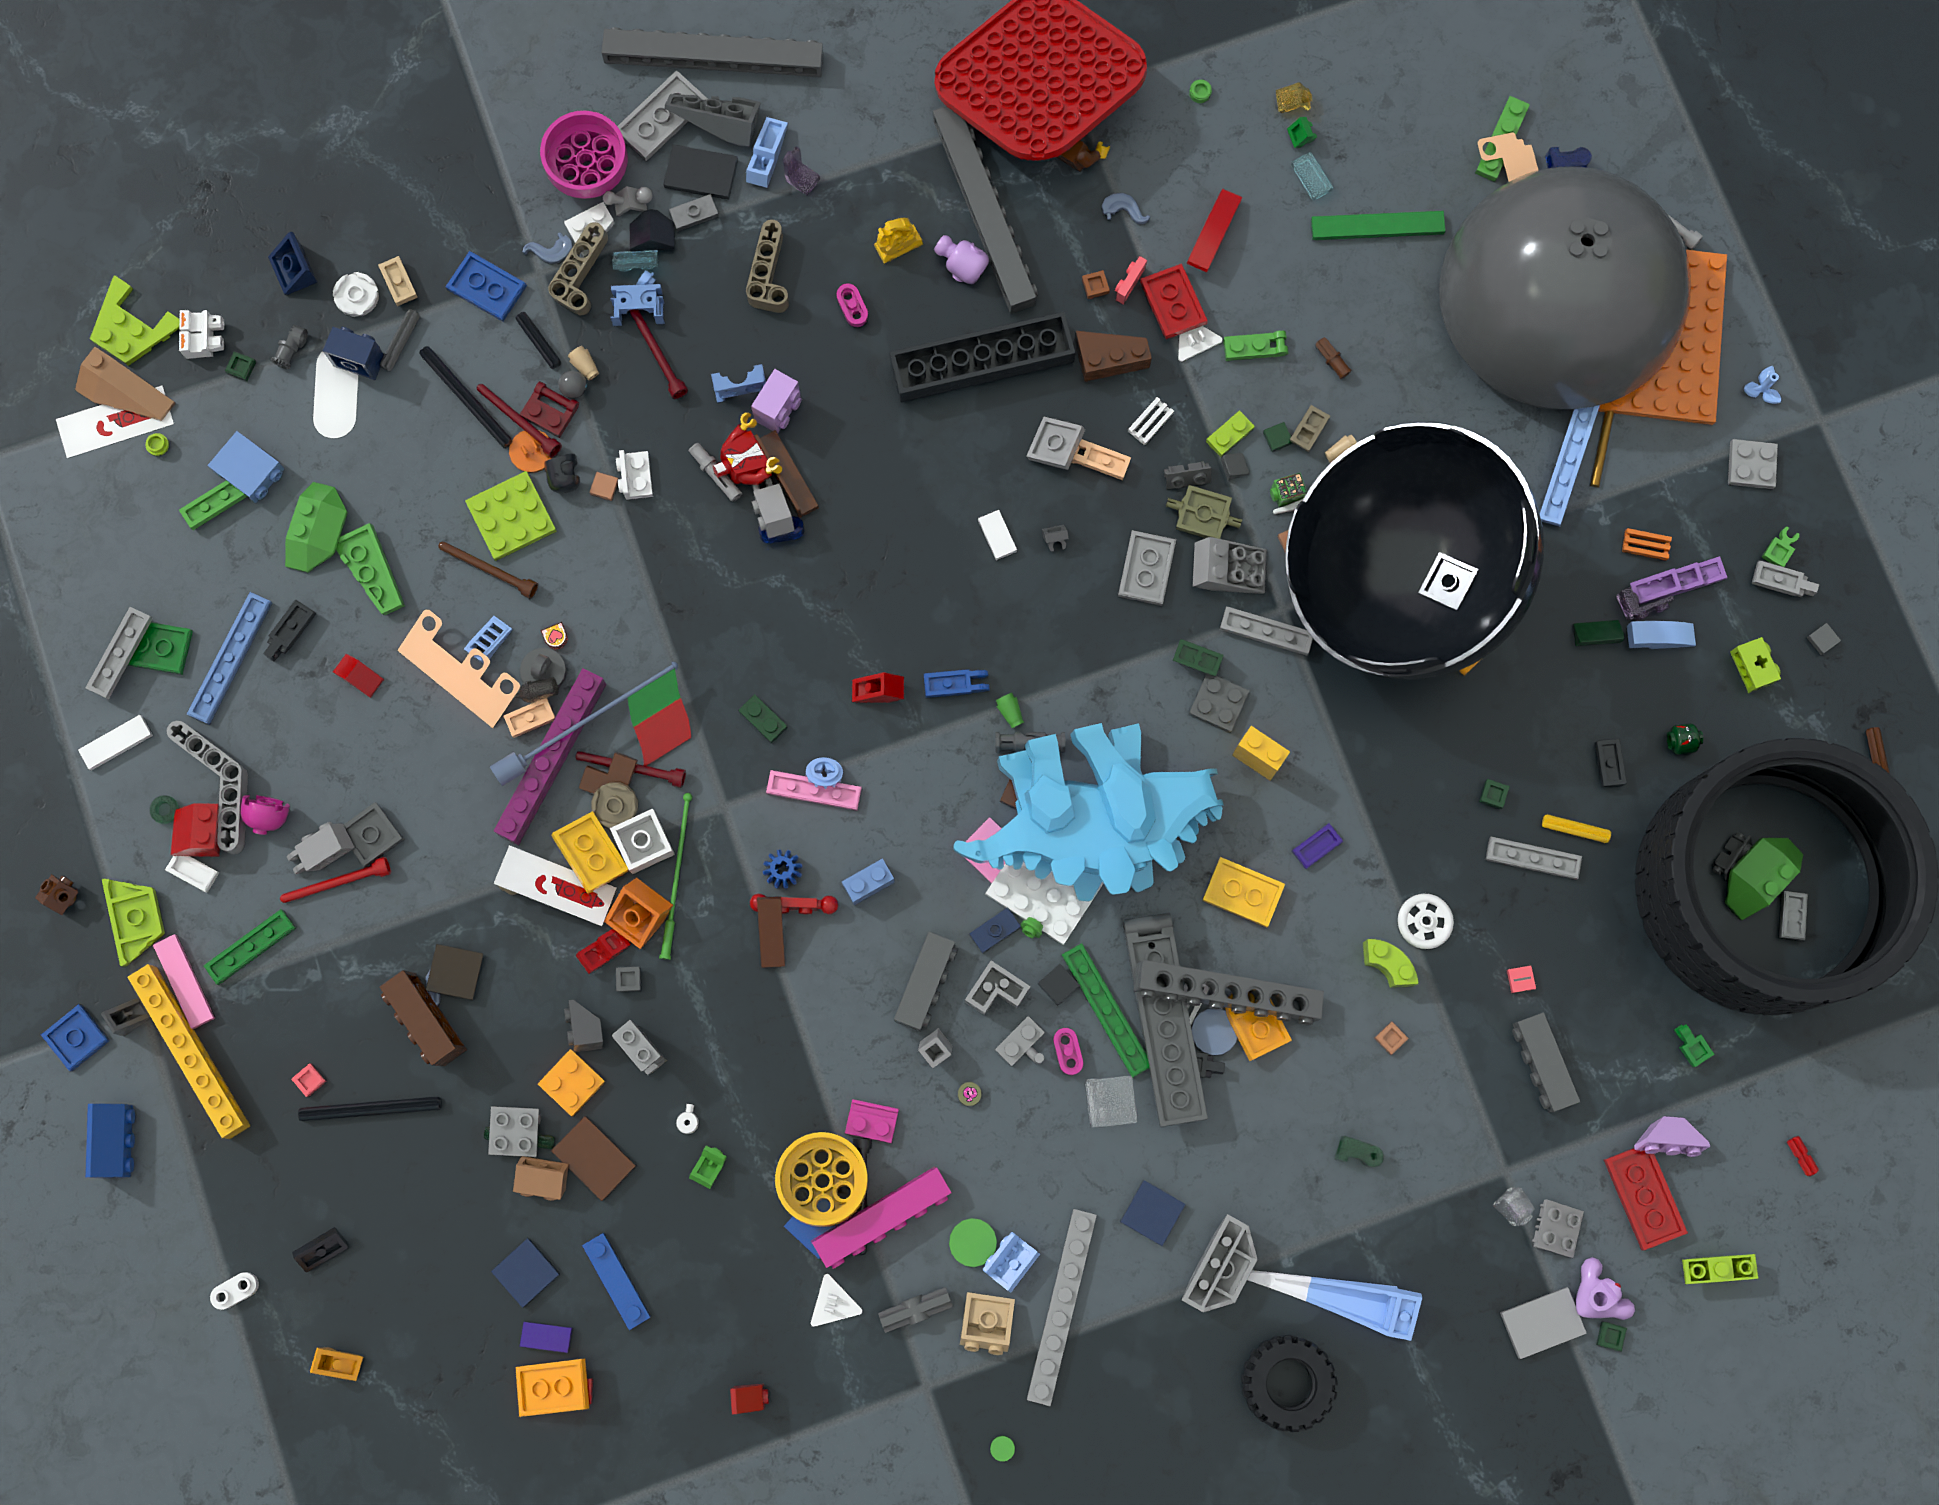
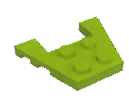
(122, 332)

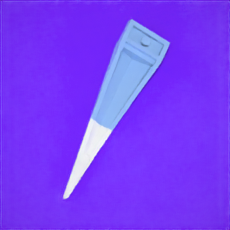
(1372, 1305)

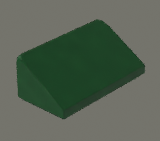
(1598, 633)

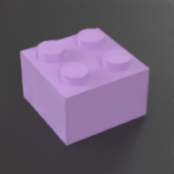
(776, 401)

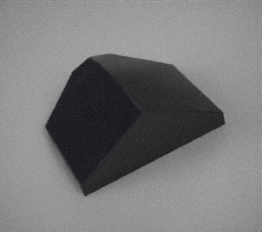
(652, 232)

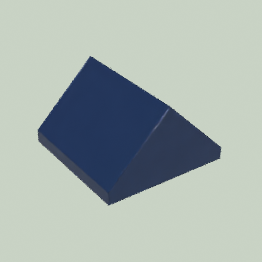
(291, 265)

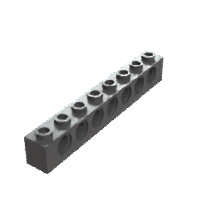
(1309, 999)

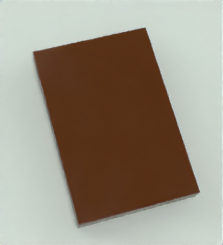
(593, 1158)

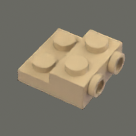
(987, 1323)

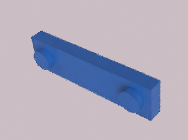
(616, 1281)

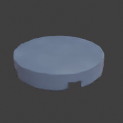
(1213, 1032)

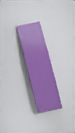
(1679, 580)

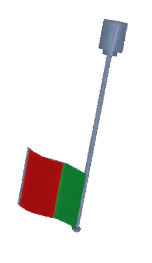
(655, 716)

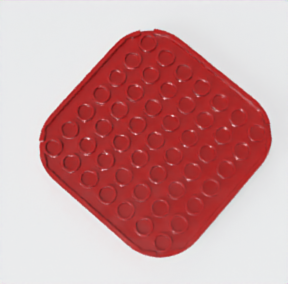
(1040, 76)

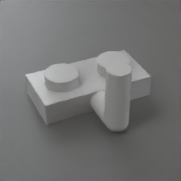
(1021, 1043)

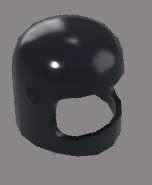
(562, 477)

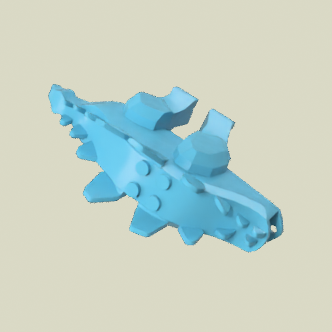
(1102, 829)

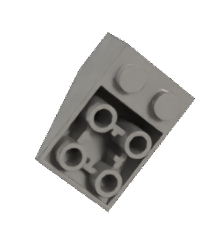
(1229, 566)

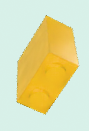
(1260, 753)

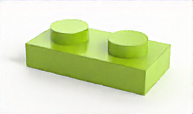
(1230, 433)

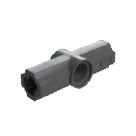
(915, 1309)

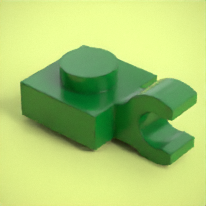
(1695, 1048)

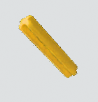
(1576, 828)

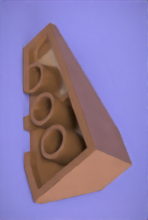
(112, 384)

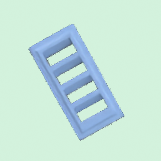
(482, 634)

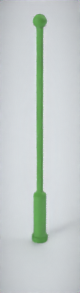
(669, 924)

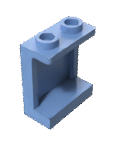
(246, 467)

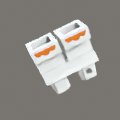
(197, 336)

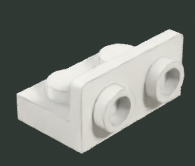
(635, 474)

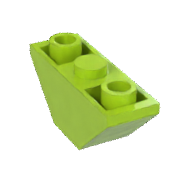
(1720, 1268)

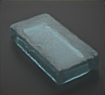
(1312, 176)

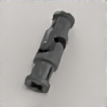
(1020, 740)

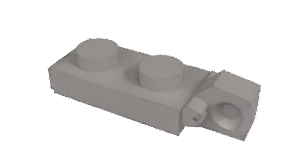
(1783, 580)

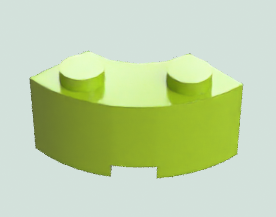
(1390, 962)

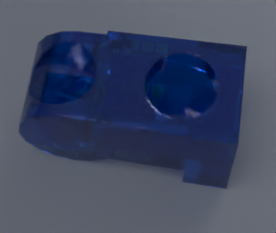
(1579, 157)

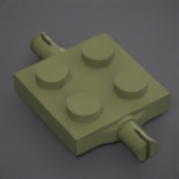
(1203, 513)

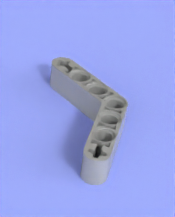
(227, 785)

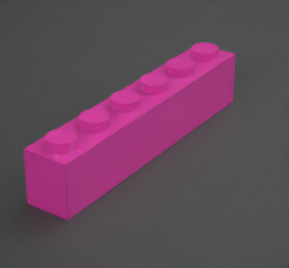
(881, 1217)

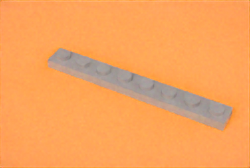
(1061, 1307)

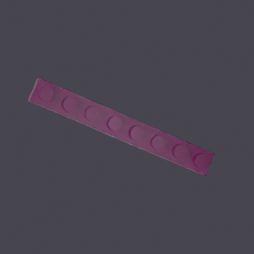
(549, 761)

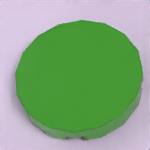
(972, 1242)

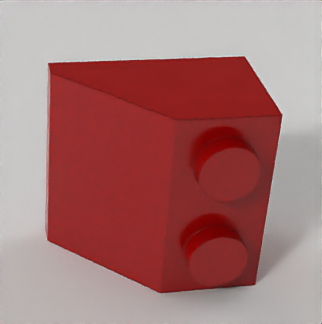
(196, 831)

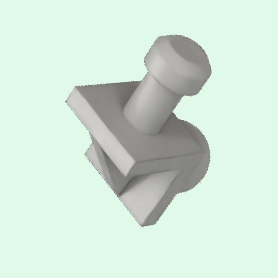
(628, 199)

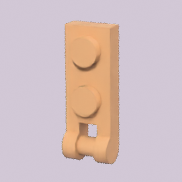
(1102, 459)

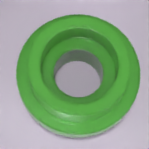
(1031, 927)

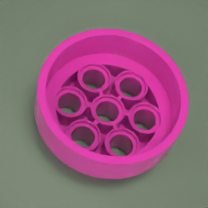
(563, 140)

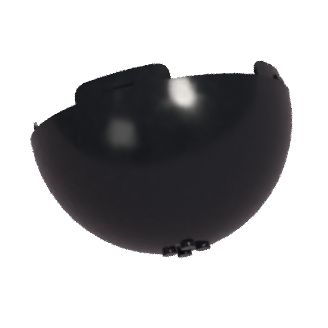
(1389, 531)

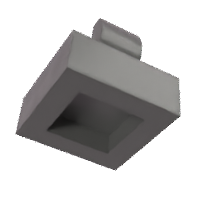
(1055, 534)

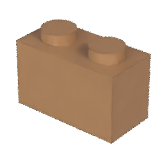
(540, 1178)

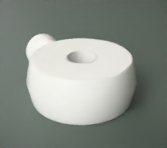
(688, 1115)

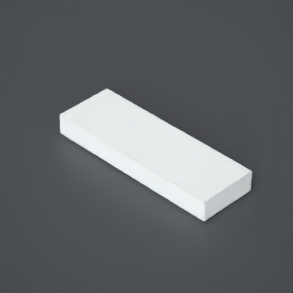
(115, 742)

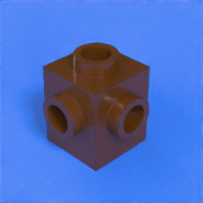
(57, 893)

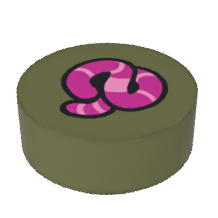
(969, 1094)

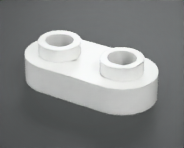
(233, 1290)

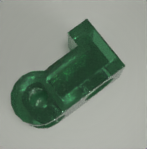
(1366, 1153)

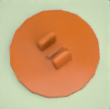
(527, 453)

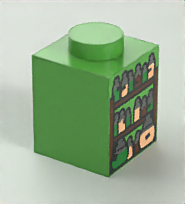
(1288, 490)

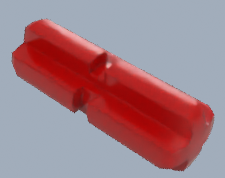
(1805, 1160)

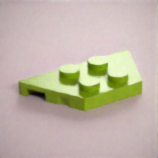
(133, 918)

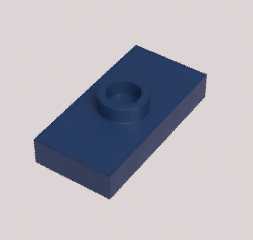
(994, 930)

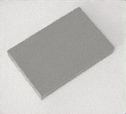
(1147, 568)
(1543, 1323)

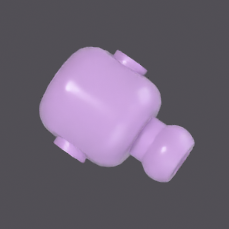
(964, 260)

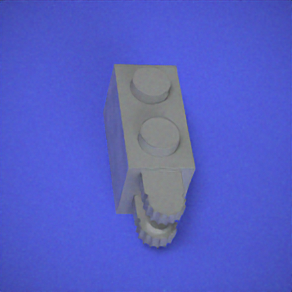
(773, 509)
(321, 848)

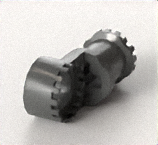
(295, 340)

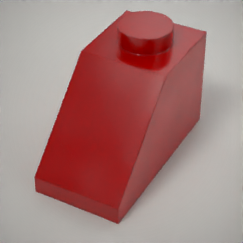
(878, 688)
(748, 1398)

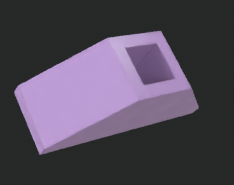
(1672, 1136)

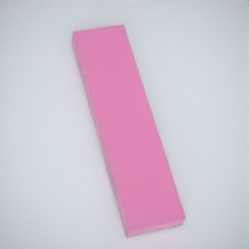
(799, 788)
(183, 981)

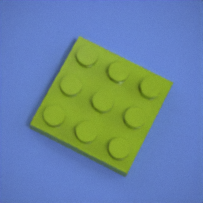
(510, 516)

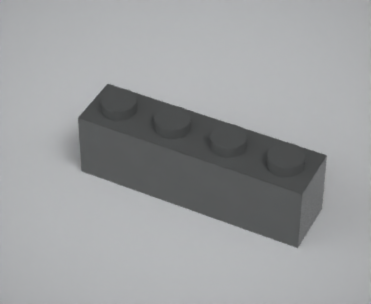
(924, 982)
(1545, 1063)

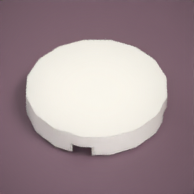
(355, 294)

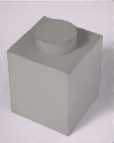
(935, 1048)

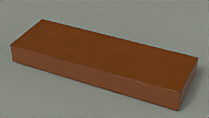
(771, 931)

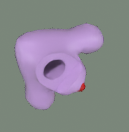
(1600, 1297)

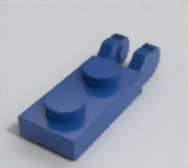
(953, 683)

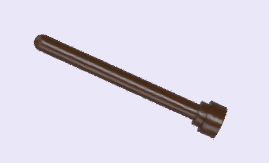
(526, 587)

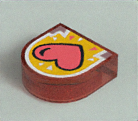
(555, 636)

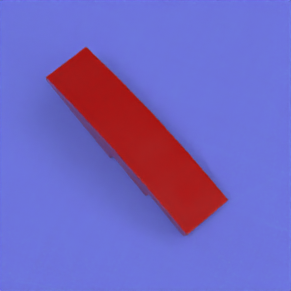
(1214, 230)

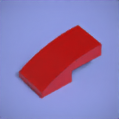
(602, 950)

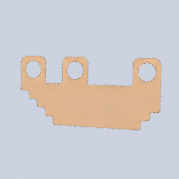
(1517, 157)

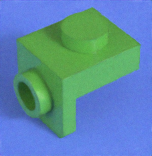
(708, 1167)

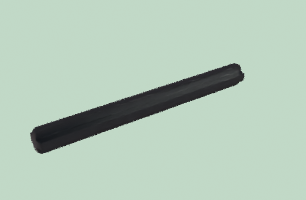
(465, 397)
(369, 1108)

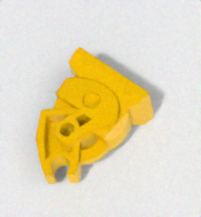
(897, 239)

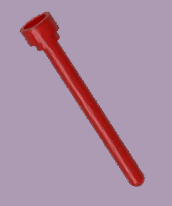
(379, 867)

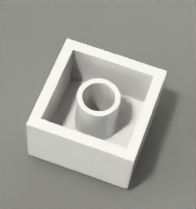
(642, 841)

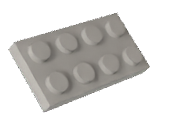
(651, 123)

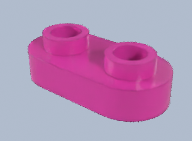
(852, 306)
(1068, 1051)

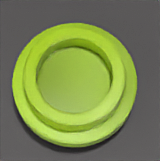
(157, 444)

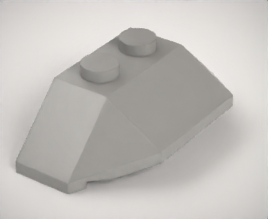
(1222, 1267)

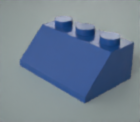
(109, 1140)

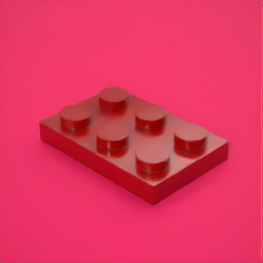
(1173, 301)

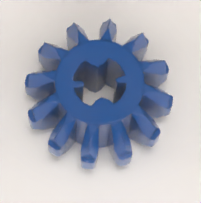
(778, 862)

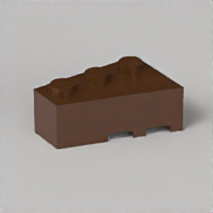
(1111, 354)

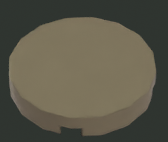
(614, 804)

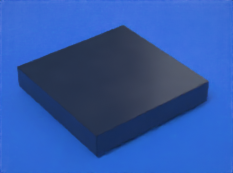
(1152, 1213)
(525, 1272)

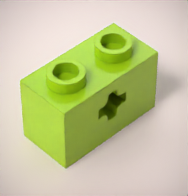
(1755, 676)

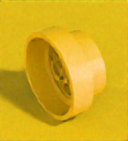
(804, 1152)

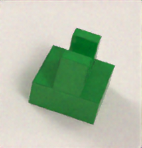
(1301, 132)

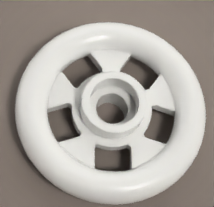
(1418, 939)

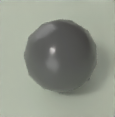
(572, 384)

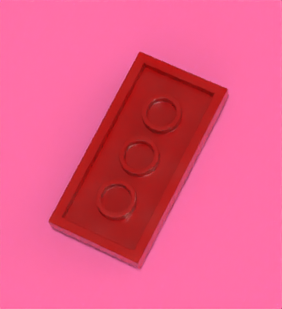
(1645, 1197)

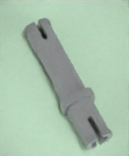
(707, 462)

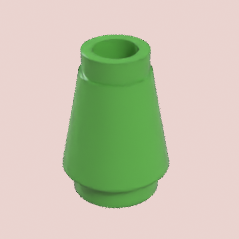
(1010, 709)

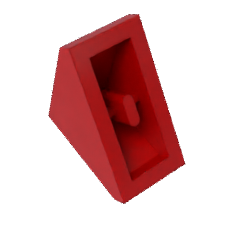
(358, 675)

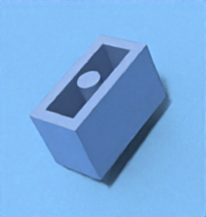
(868, 881)

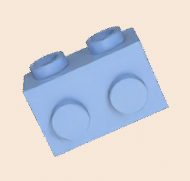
(1010, 1261)

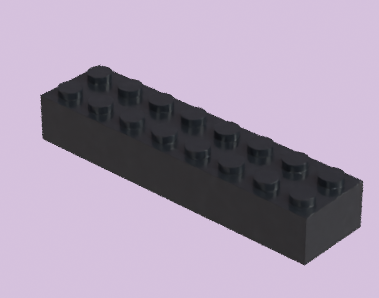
(982, 356)

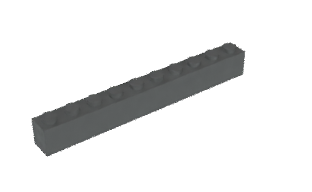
(712, 52)
(985, 210)

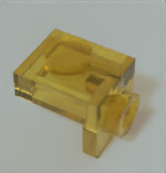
(1293, 97)

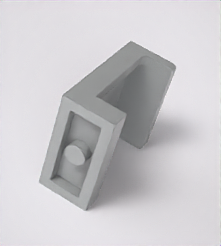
(639, 1047)

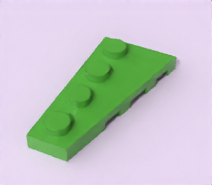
(369, 566)

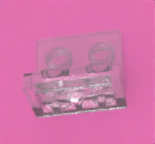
(1110, 1101)

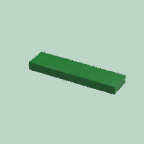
(249, 947)

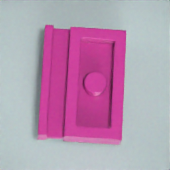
(871, 1121)

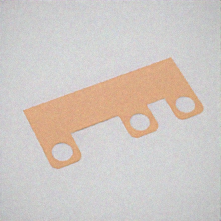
(454, 677)

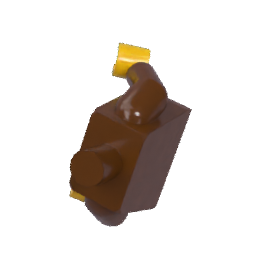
(1080, 156)

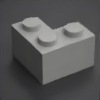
(996, 982)

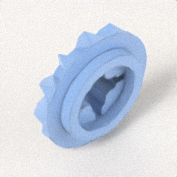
(832, 768)

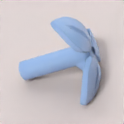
(1766, 379)

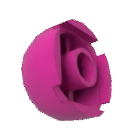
(263, 813)

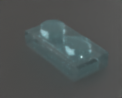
(636, 259)

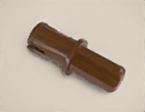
(1333, 358)

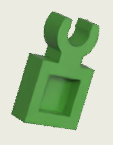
(1779, 549)

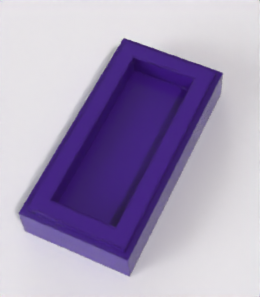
(1317, 846)
(546, 1337)

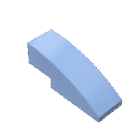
(766, 152)
(1660, 634)

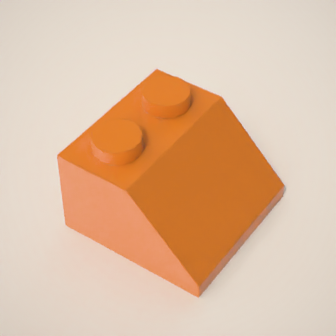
(638, 912)

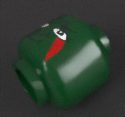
(1684, 739)

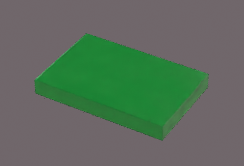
(163, 649)

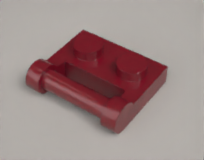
(545, 415)

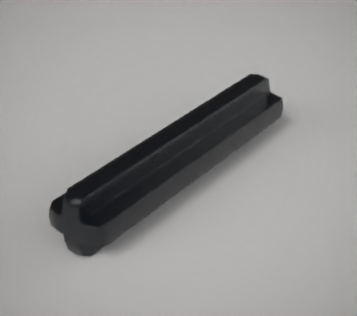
(538, 340)

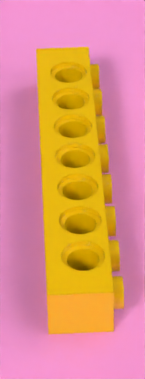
(189, 1052)

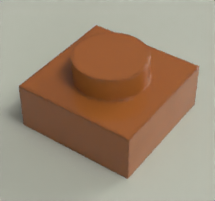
(1095, 284)

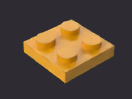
(571, 1082)

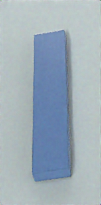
(229, 658)

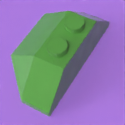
(314, 527)
(1762, 875)

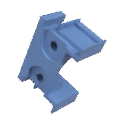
(637, 298)
(725, 388)

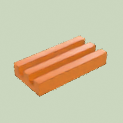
(1649, 536)

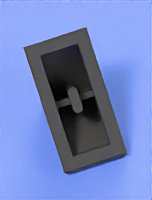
(126, 1017)

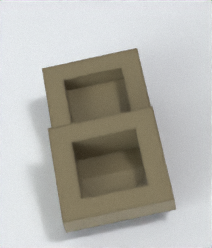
(1309, 428)

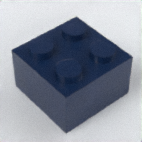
(353, 352)

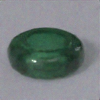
(157, 802)

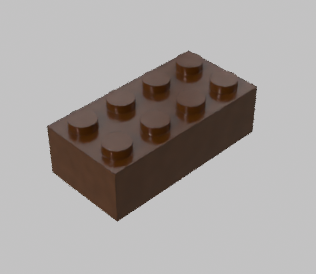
(422, 1018)

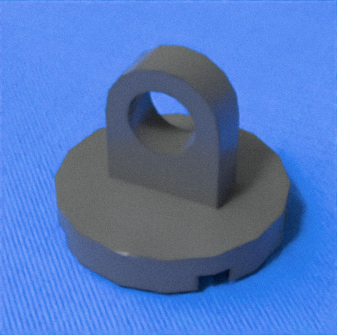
(543, 664)

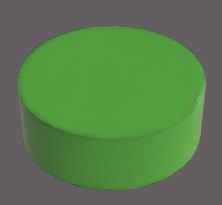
(1200, 91)
(1002, 1448)

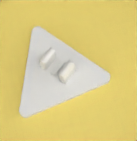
(1196, 342)
(833, 1303)

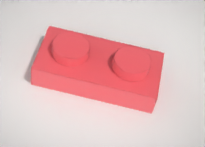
(1134, 273)

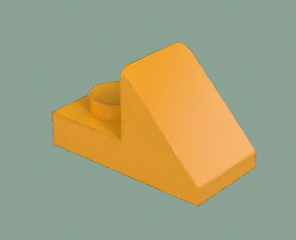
(336, 1364)

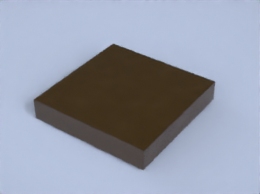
(454, 972)

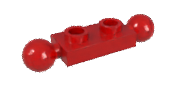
(804, 905)

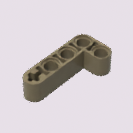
(767, 264)
(582, 265)

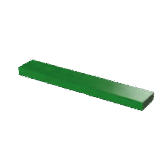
(1377, 225)
(1106, 1010)

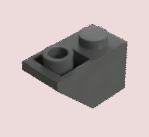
(585, 1028)

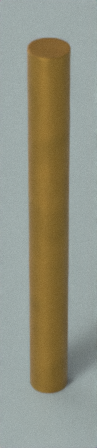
(1602, 447)

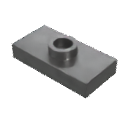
(693, 212)
(1793, 915)

